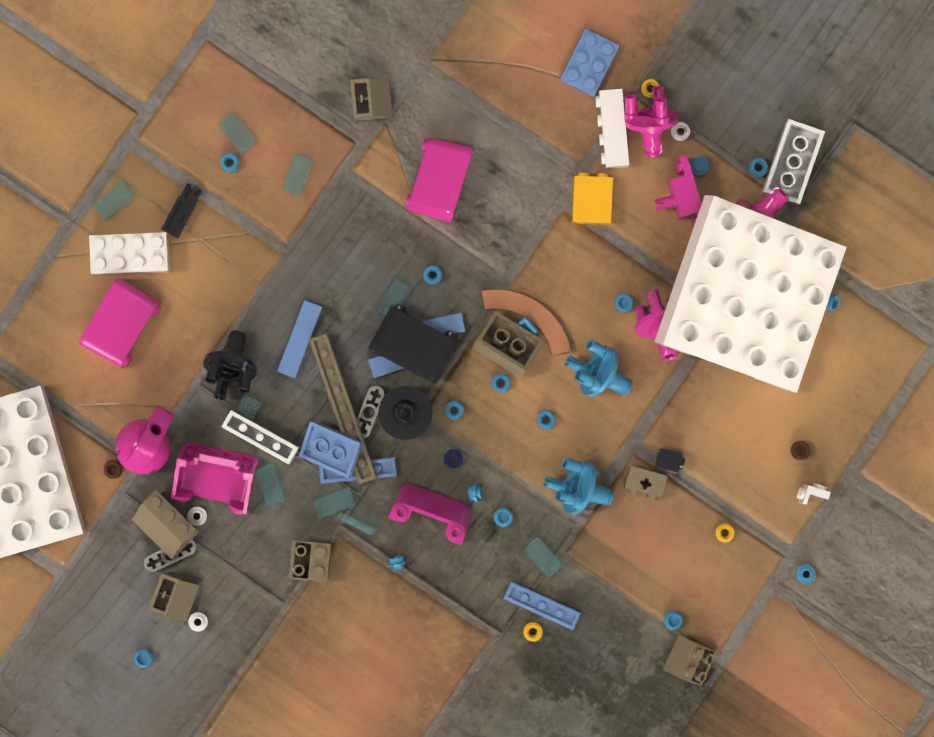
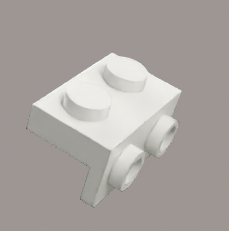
(815, 490)

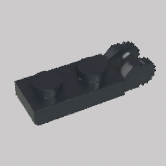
(181, 212)

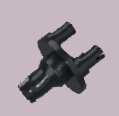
(230, 366)
(403, 427)

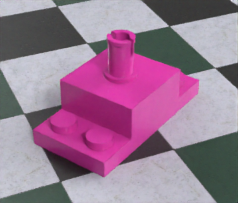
(683, 192)

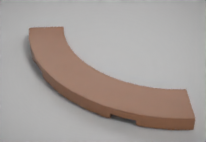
(535, 311)

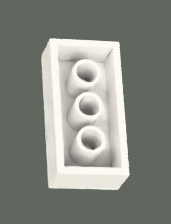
(793, 160)
(129, 253)

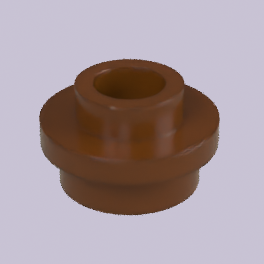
(806, 450)
(108, 473)

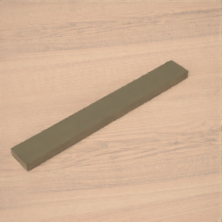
(341, 403)

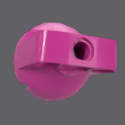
(144, 442)

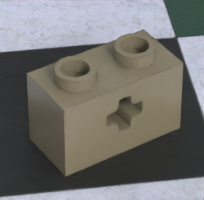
(656, 480)

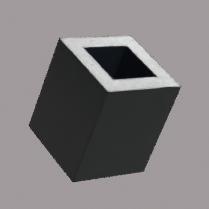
(669, 460)

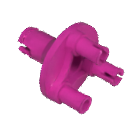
(650, 121)
(769, 205)
(648, 325)

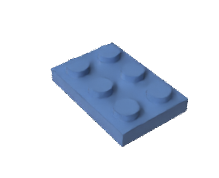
(589, 62)
(330, 449)

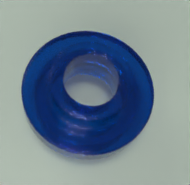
(447, 458)

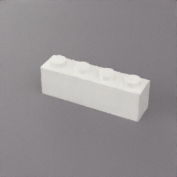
(613, 128)
(260, 437)

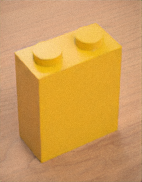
(592, 199)

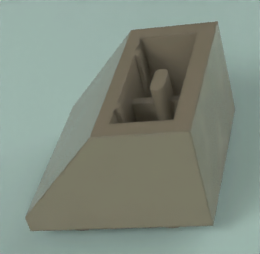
(371, 98)
(310, 560)
(173, 597)
(690, 660)

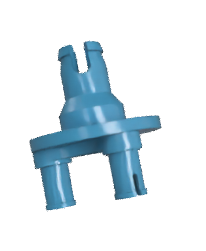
(599, 371)
(579, 487)

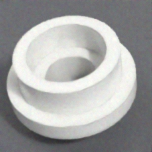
(676, 136)
(203, 516)
(204, 621)

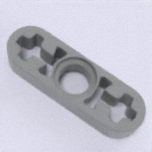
(369, 397)
(154, 556)

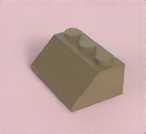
(508, 344)
(164, 524)

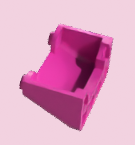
(439, 179)
(119, 322)
(214, 476)
(433, 505)

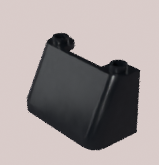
(414, 344)

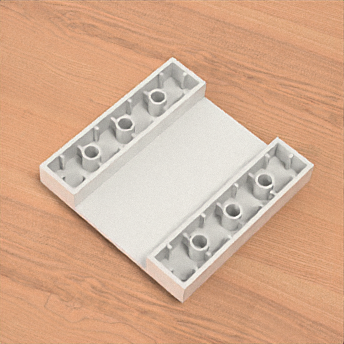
(750, 293)
(35, 482)

